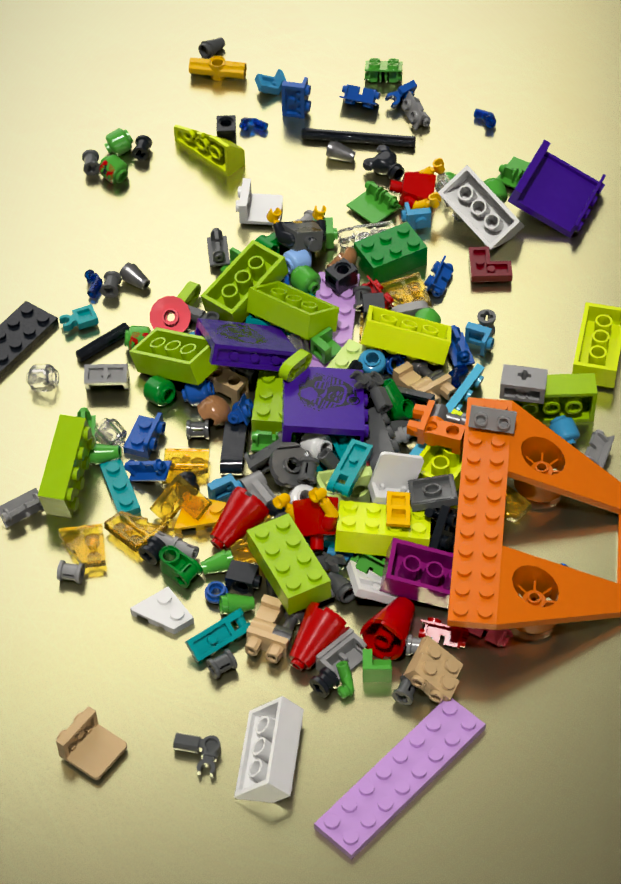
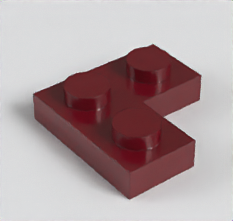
(485, 270)

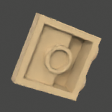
(434, 670)

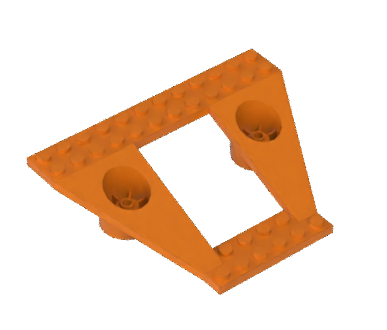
(492, 576)

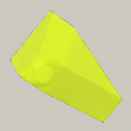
(213, 149)

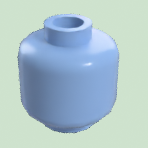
(297, 258)

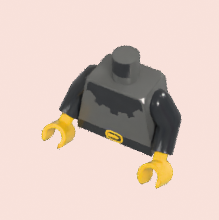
(300, 234)

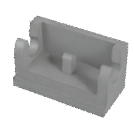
(106, 375)
(345, 648)

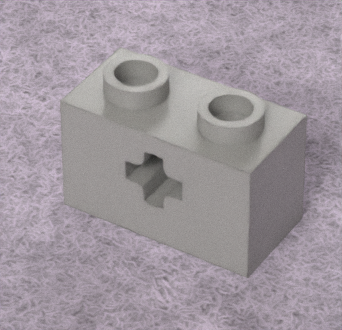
(523, 383)

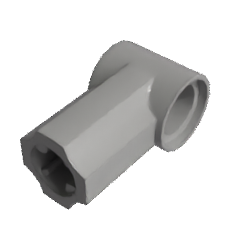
(257, 485)

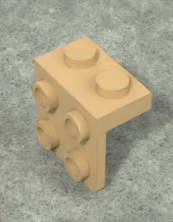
(89, 745)

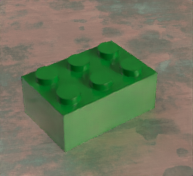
(391, 252)

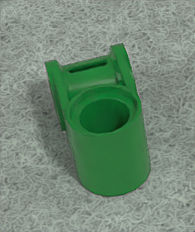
(181, 568)

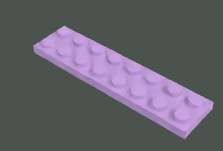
(399, 777)

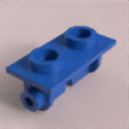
(352, 95)
(441, 272)
(459, 349)
(241, 411)
(148, 470)

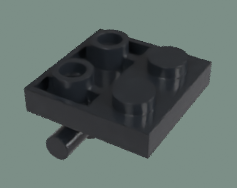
(444, 531)

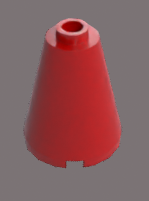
(236, 517)
(389, 629)
(315, 633)

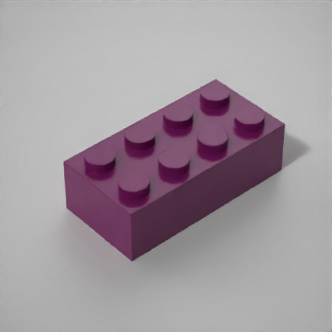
(417, 573)

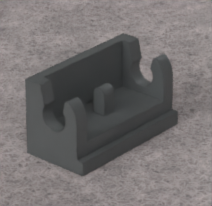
(260, 460)

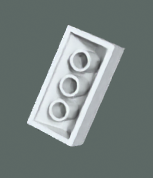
(480, 208)
(269, 751)

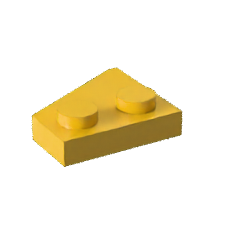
(209, 518)

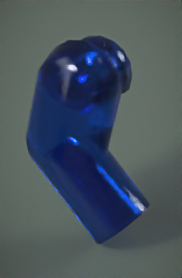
(94, 281)

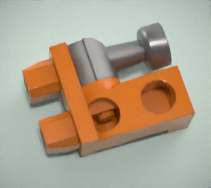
(437, 426)

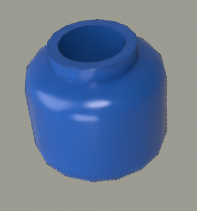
(195, 394)

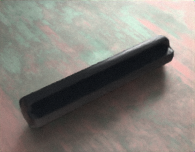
(101, 342)

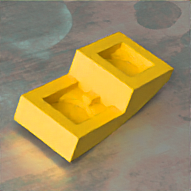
(398, 509)

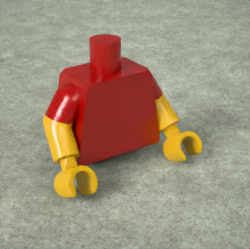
(419, 187)
(313, 516)

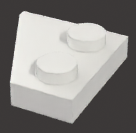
(367, 585)
(164, 610)

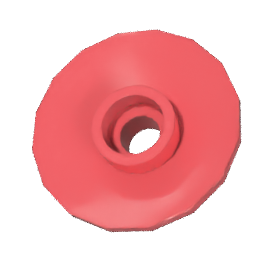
(170, 305)

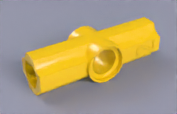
(217, 68)

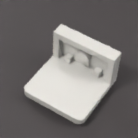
(255, 206)
(393, 474)

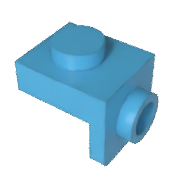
(270, 84)
(416, 218)
(480, 336)
(222, 487)

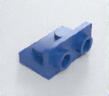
(296, 98)
(145, 435)

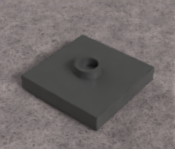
(432, 492)

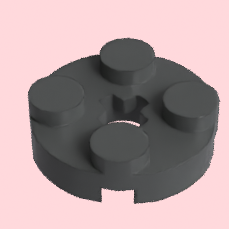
(278, 464)

